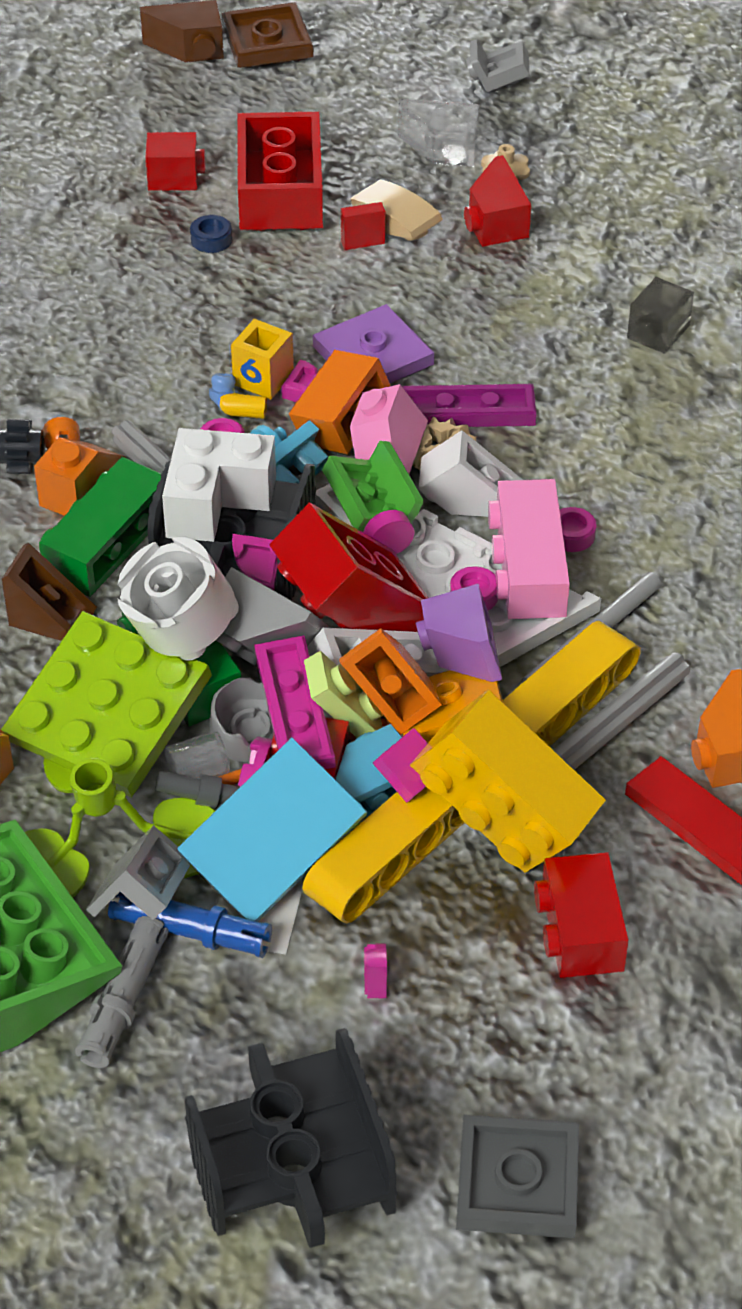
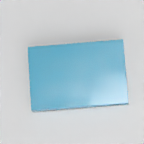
(272, 831)

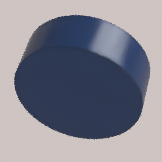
(211, 233)

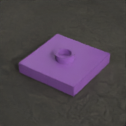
(378, 335)

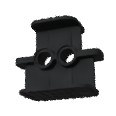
(286, 504)
(327, 1130)

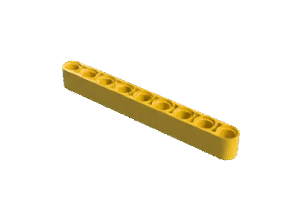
(404, 833)

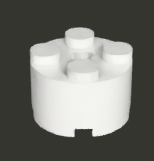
(176, 597)

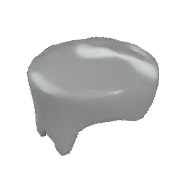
(240, 716)

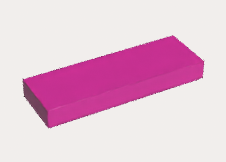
(289, 698)

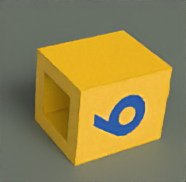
(262, 358)

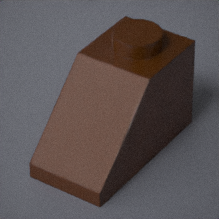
(184, 30)

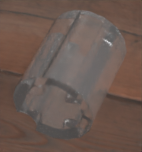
(198, 756)

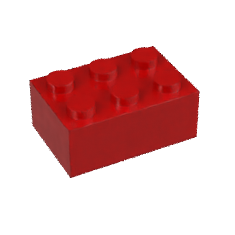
(279, 170)
(347, 574)

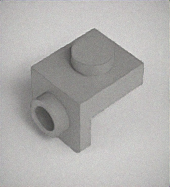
(499, 67)

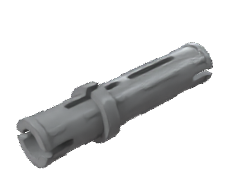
(114, 1008)

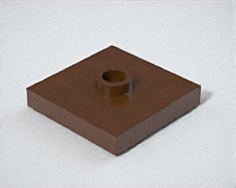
(267, 34)

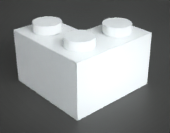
(213, 473)

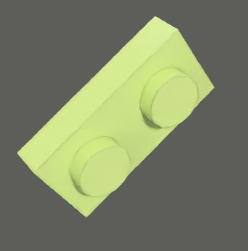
(340, 695)

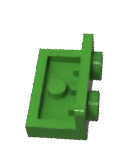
(372, 485)

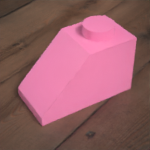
(390, 417)

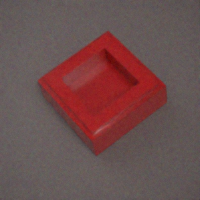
(363, 226)

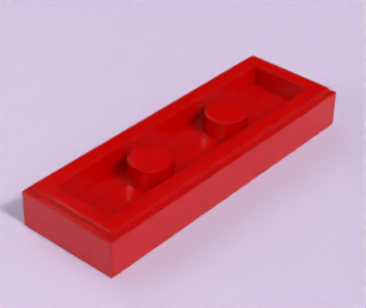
(690, 814)

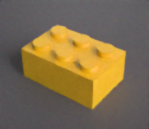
(507, 782)

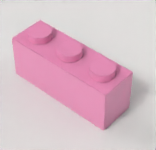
(530, 549)

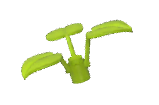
(95, 796)

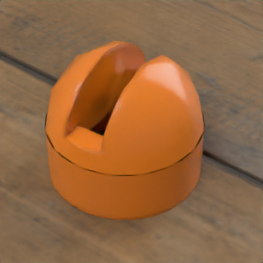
(60, 426)

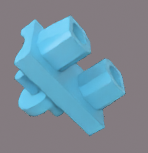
(295, 450)

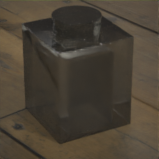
(660, 315)

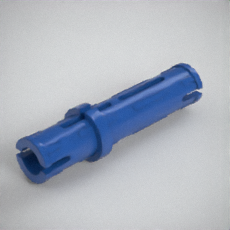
(210, 926)

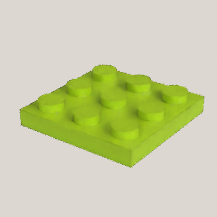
(106, 701)

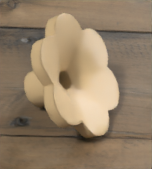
(517, 162)

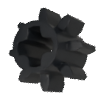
(20, 446)

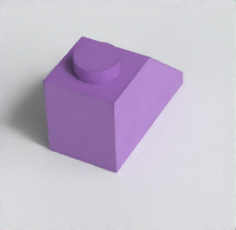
(460, 633)

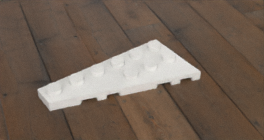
(441, 552)

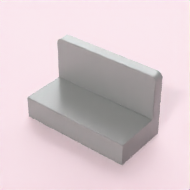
(145, 875)

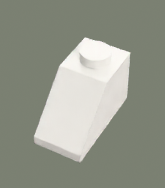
(462, 476)

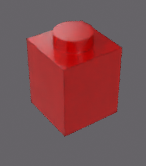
(173, 161)

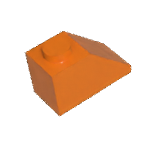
(70, 472)
(392, 680)
(720, 735)

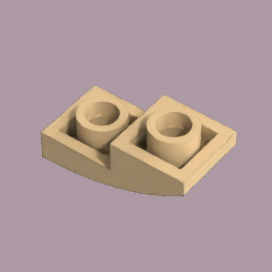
(405, 212)

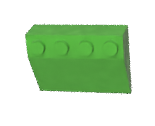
(46, 943)

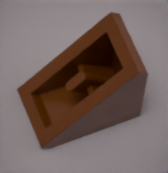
(41, 597)

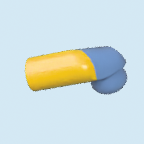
(234, 403)

